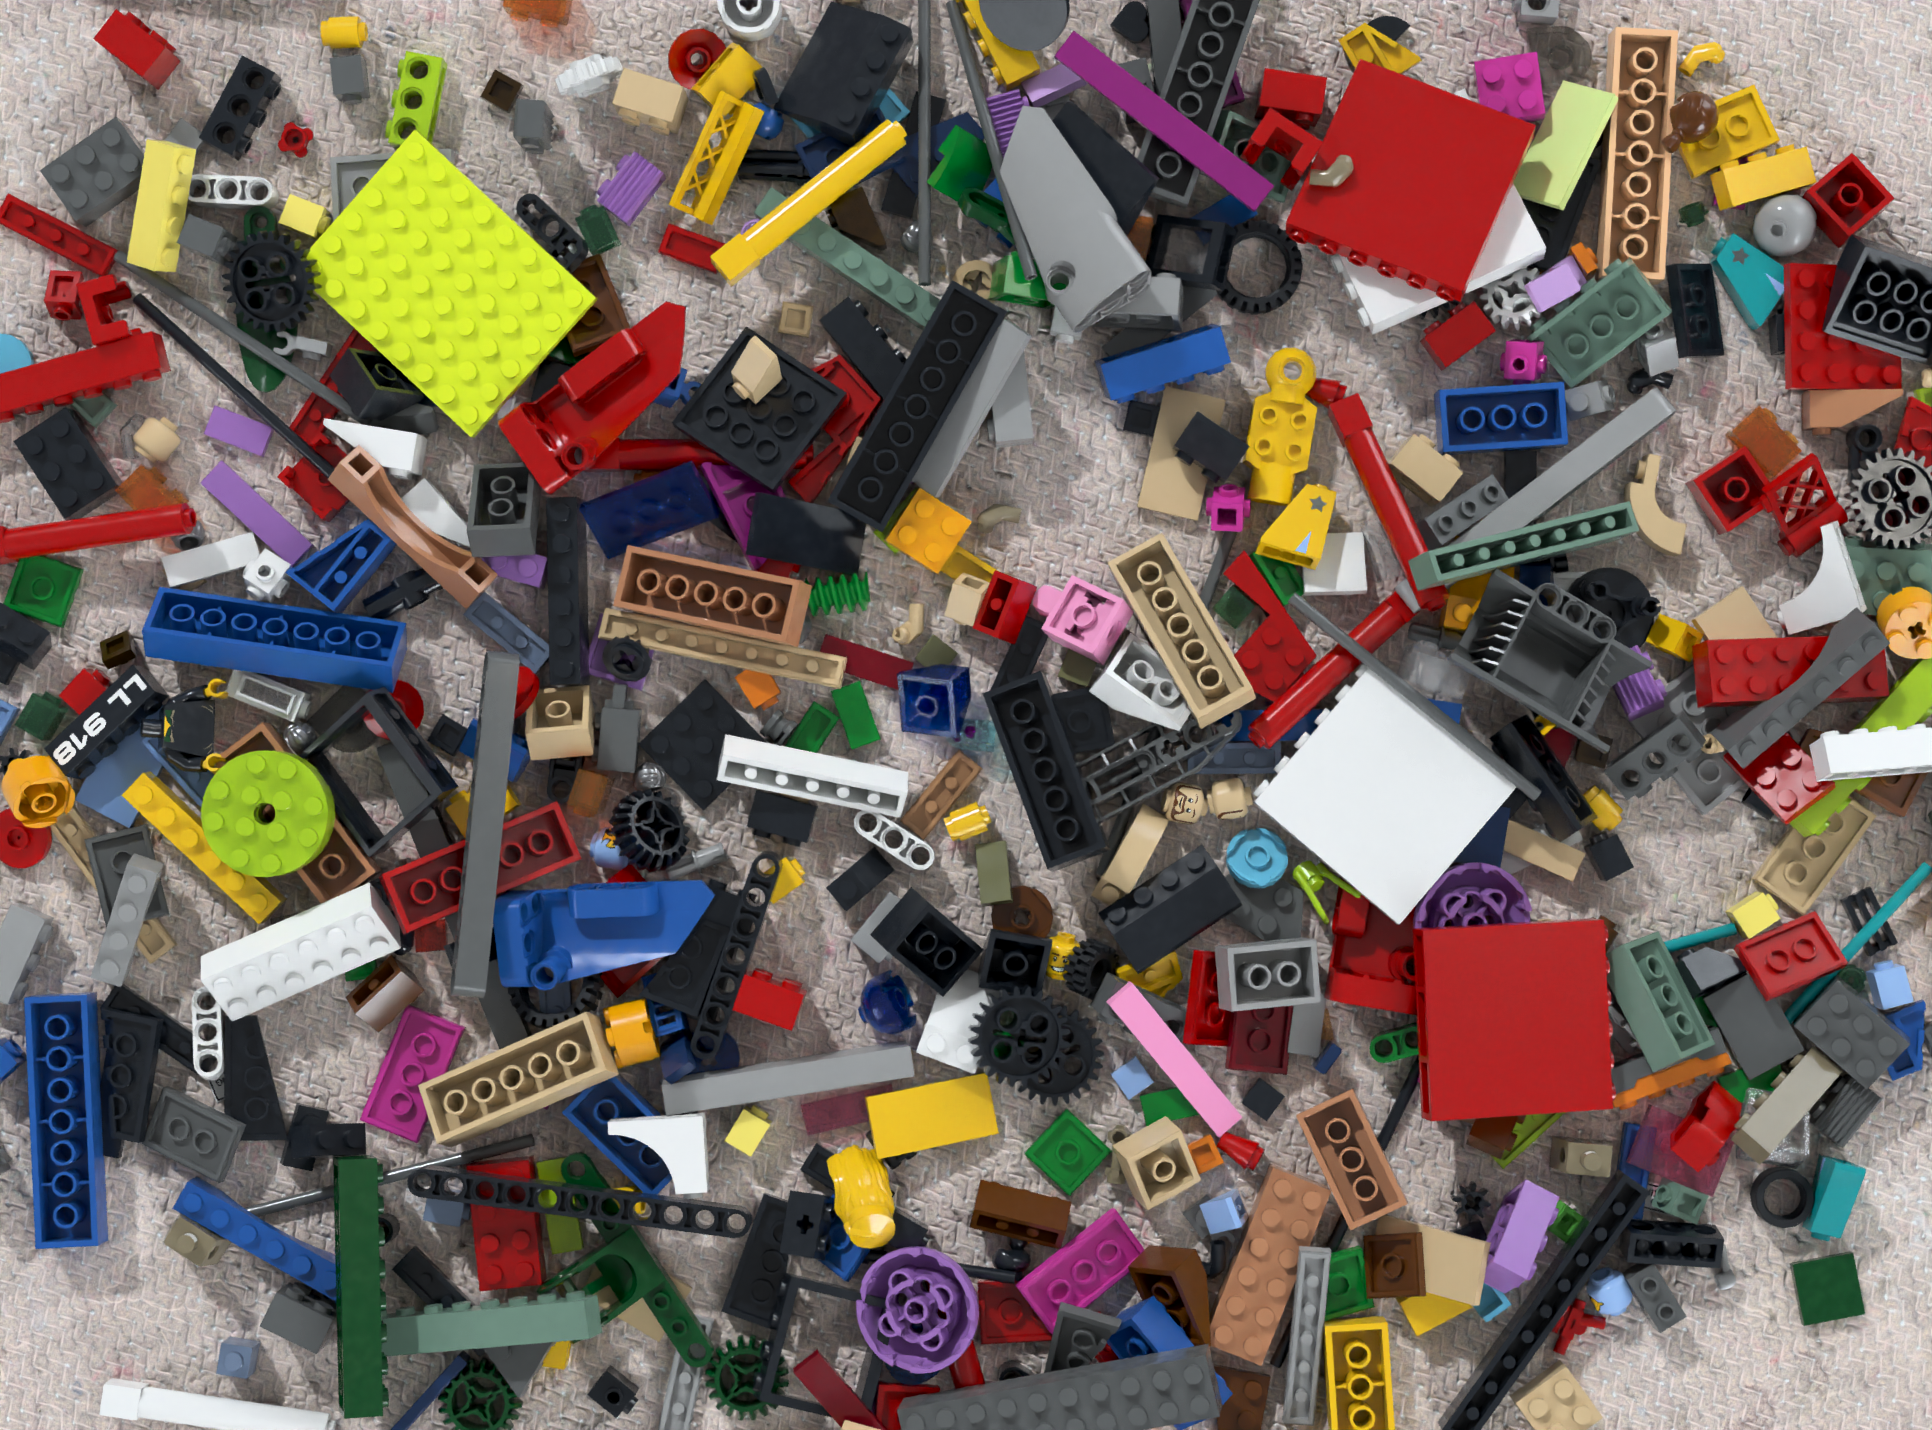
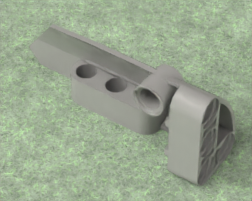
(1069, 225)

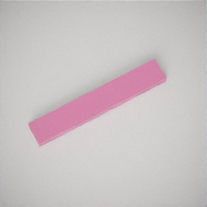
(1174, 1059)

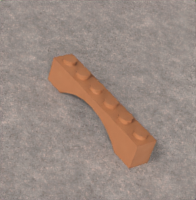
(370, 490)

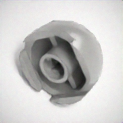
(1784, 225)

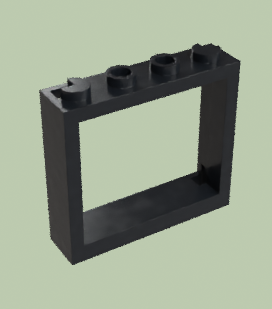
(411, 747)
(779, 1322)

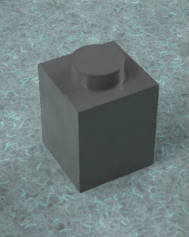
(349, 79)

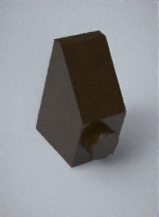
(856, 219)

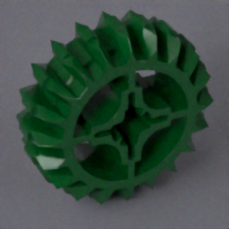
(737, 1366)
(474, 1388)

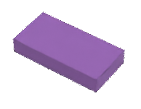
(239, 431)

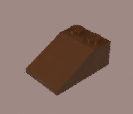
(1179, 1283)

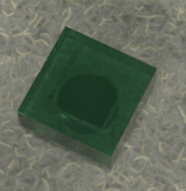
(1234, 606)

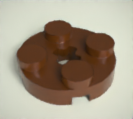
(1024, 898)

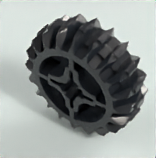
(643, 837)

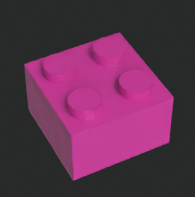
(1511, 86)

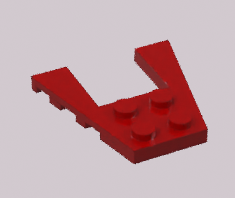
(842, 427)
(1277, 649)

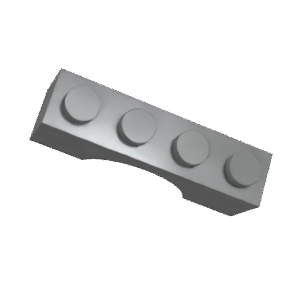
(126, 920)

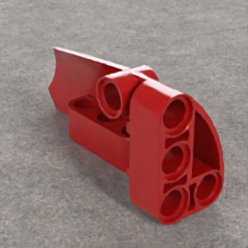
(597, 398)
(1370, 957)

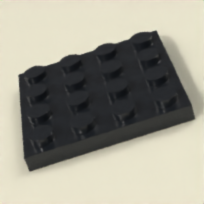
(766, 436)

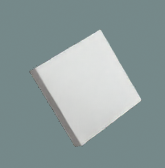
(1340, 567)

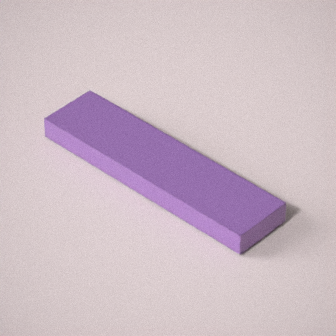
(257, 513)

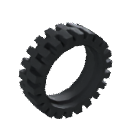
(1293, 262)
(583, 1003)

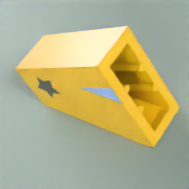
(1301, 528)

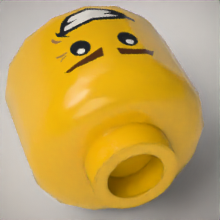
(1060, 949)

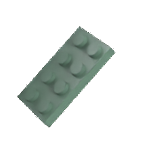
(1599, 321)
(1887, 571)

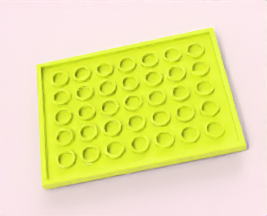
(446, 284)

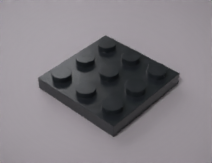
(692, 739)

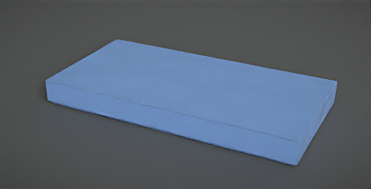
(115, 775)

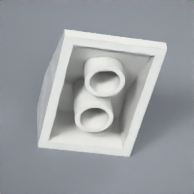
(393, 449)
(1140, 685)
(947, 1025)

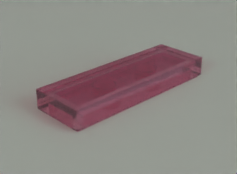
(839, 1110)

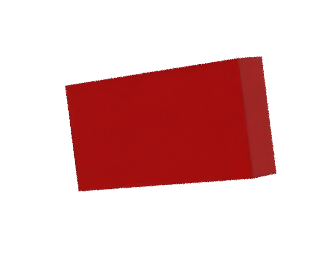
(689, 247)

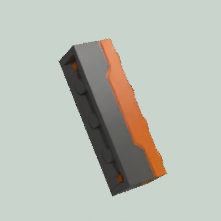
(1635, 1078)

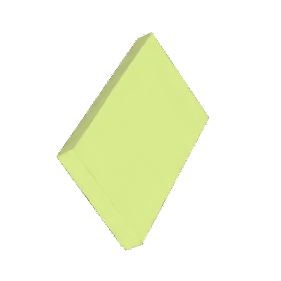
(1564, 144)

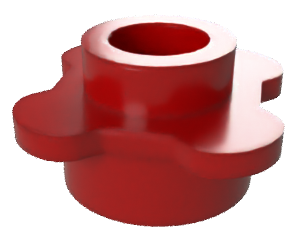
(289, 133)

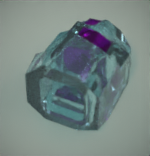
(975, 736)

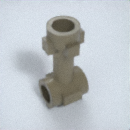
(1115, 1173)

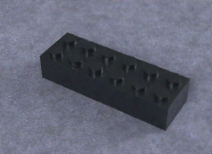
(1046, 771)

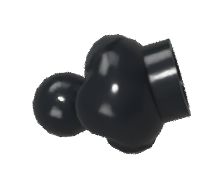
(1013, 1260)

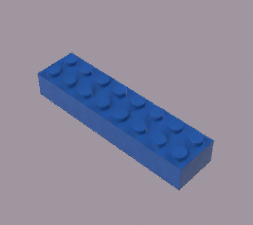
(275, 639)
(66, 1120)

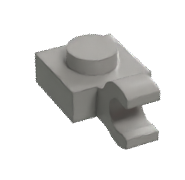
(311, 348)

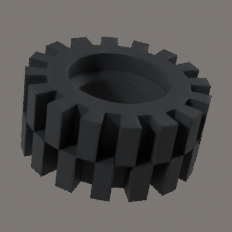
(1089, 967)

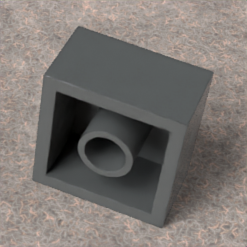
(301, 1317)

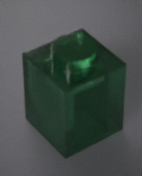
(597, 229)
(42, 715)

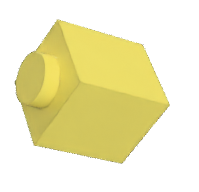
(305, 217)
(1753, 914)
(749, 1129)

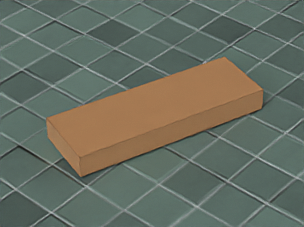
(941, 794)

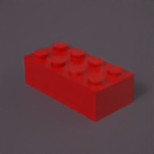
(506, 1239)

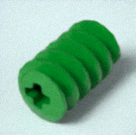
(839, 594)

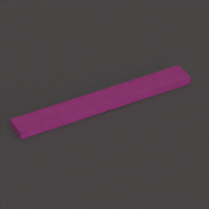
(1163, 121)

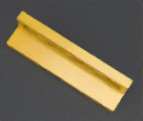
(726, 158)

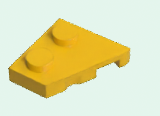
(1378, 49)
(1157, 978)

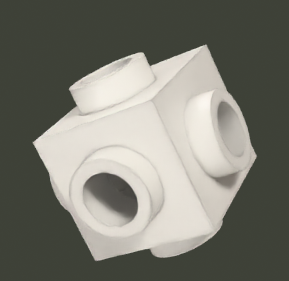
(267, 577)

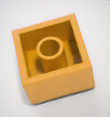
(927, 531)

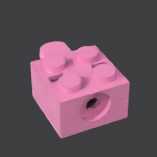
(1080, 618)

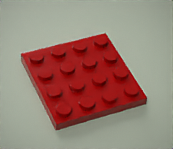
(1821, 359)

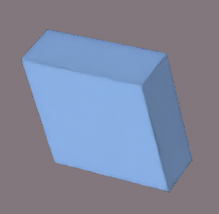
(1132, 1077)

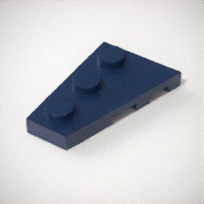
(908, 169)

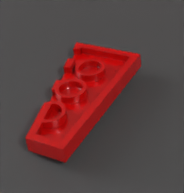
(1914, 435)

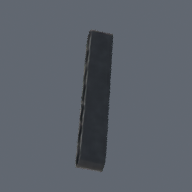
(726, 966)

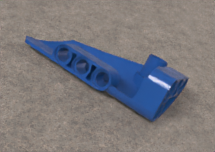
(592, 928)

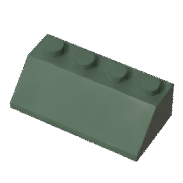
(1656, 1002)

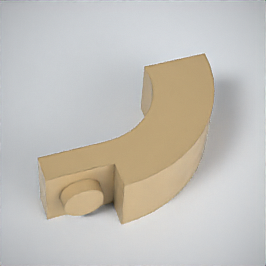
(1653, 525)
(1131, 855)

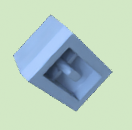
(1224, 1212)

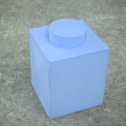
(1889, 985)

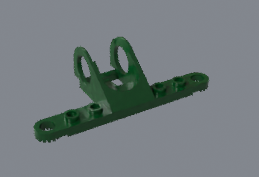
(631, 1272)

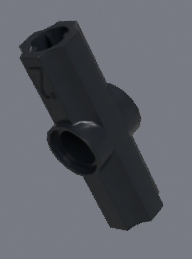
(403, 593)

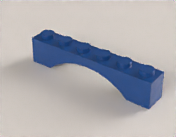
(233, 1222)

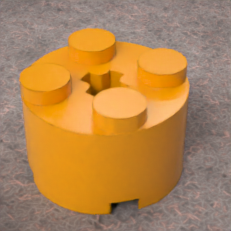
(1907, 622)
(37, 791)
(631, 1033)

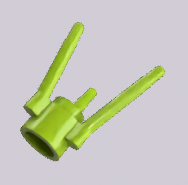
(1311, 880)

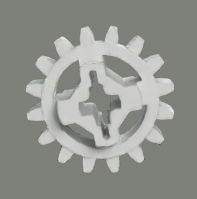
(589, 75)
(1513, 297)

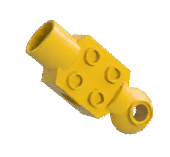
(1280, 429)

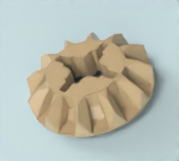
(970, 271)

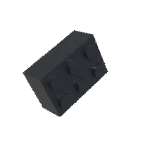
(69, 464)
(926, 942)

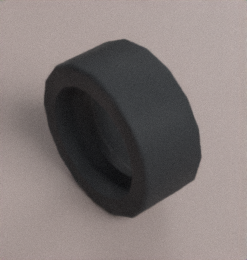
(1806, 1197)

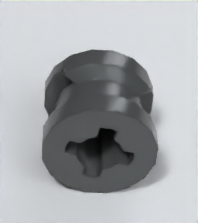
(777, 725)

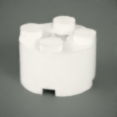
(752, 24)

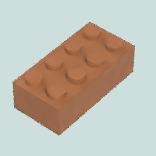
(1352, 1159)

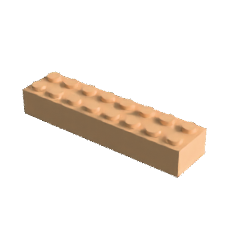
(1633, 158)

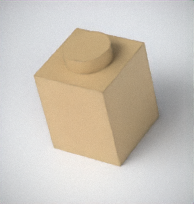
(966, 599)

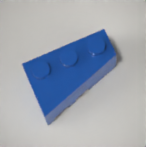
(344, 566)

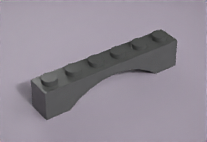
(1847, 650)

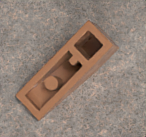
(1835, 408)

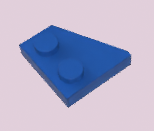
(1911, 1022)

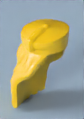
(862, 1196)

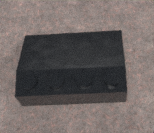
(845, 71)
(1112, 167)
(1882, 300)

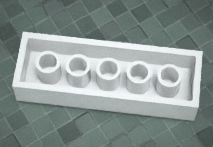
(300, 952)

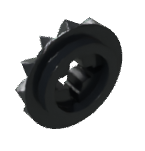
(625, 668)

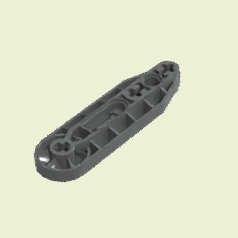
(1154, 761)

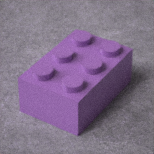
(1519, 1235)

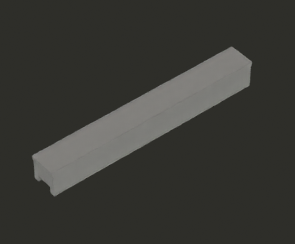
(788, 1077)

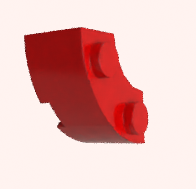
(1706, 1127)

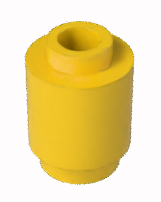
(344, 32)
(1604, 807)
(967, 821)

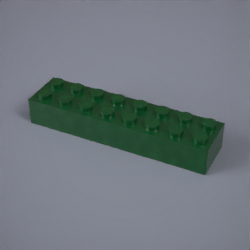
(358, 1286)

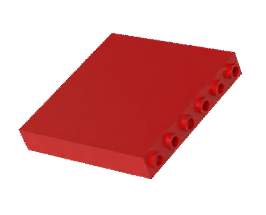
(1421, 182)
(1513, 1019)

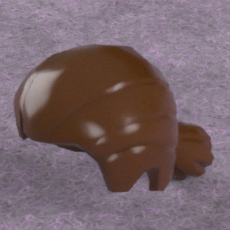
(1691, 120)

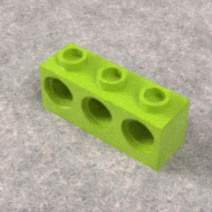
(428, 88)

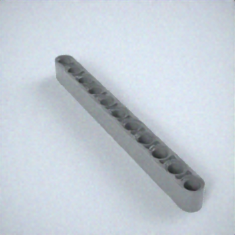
(1566, 474)

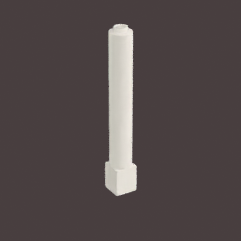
(137, 1400)

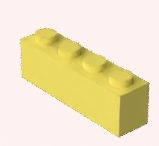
(161, 205)

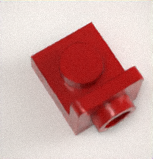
(62, 295)

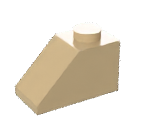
(756, 371)

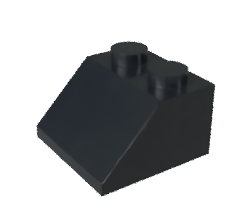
(373, 385)
(1210, 448)
(1012, 960)

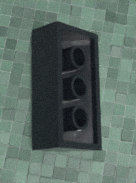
(1531, 756)
(1170, 909)

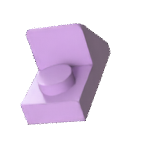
(1555, 284)

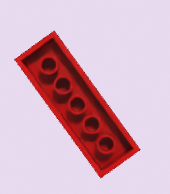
(1760, 668)
(432, 884)

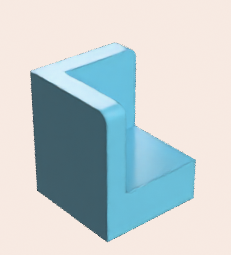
(1491, 1303)

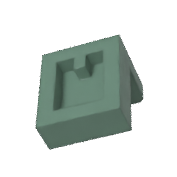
(1679, 1200)

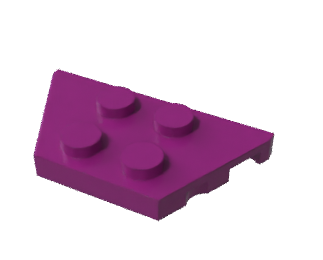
(736, 498)

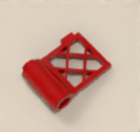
(1804, 529)

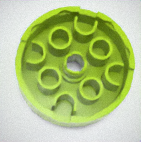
(235, 819)

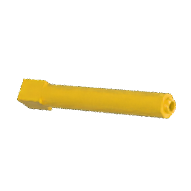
(746, 250)

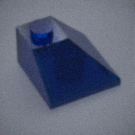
(934, 699)

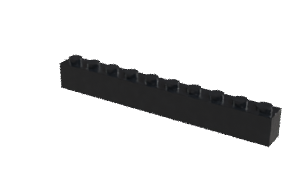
(1545, 1304)

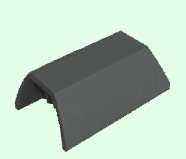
(1543, 656)

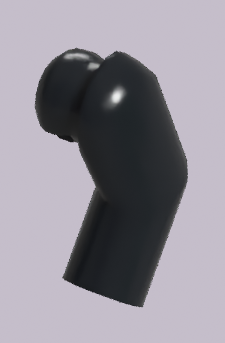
(1641, 379)
(1217, 1260)

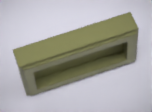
(994, 873)

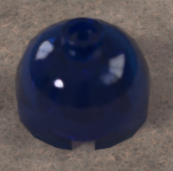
(886, 1004)

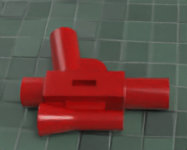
(1575, 1322)

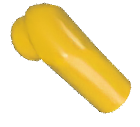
(1700, 53)

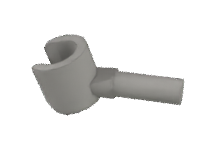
(1726, 1278)

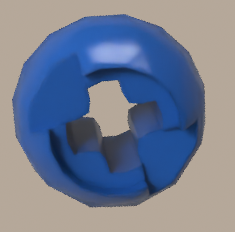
(771, 122)

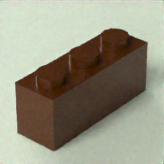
(1020, 1214)

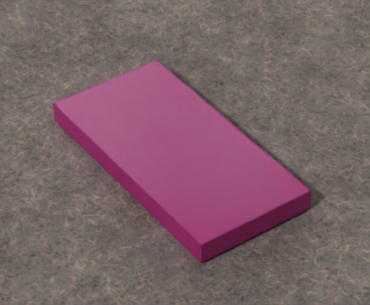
(418, 1053)
(1081, 1268)

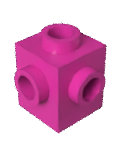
(1532, 356)
(1228, 508)

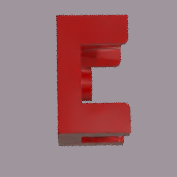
(1286, 140)
(95, 301)
(312, 484)

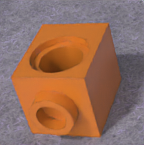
(759, 688)

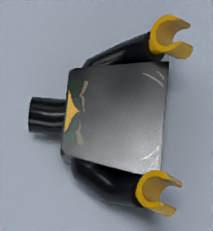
(187, 728)

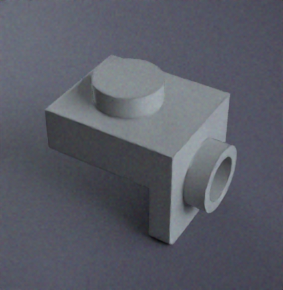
(1589, 399)

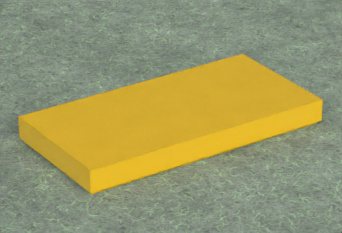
(931, 1115)

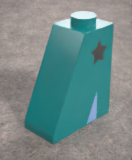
(1748, 277)
(1835, 1192)

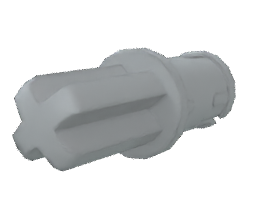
(697, 861)

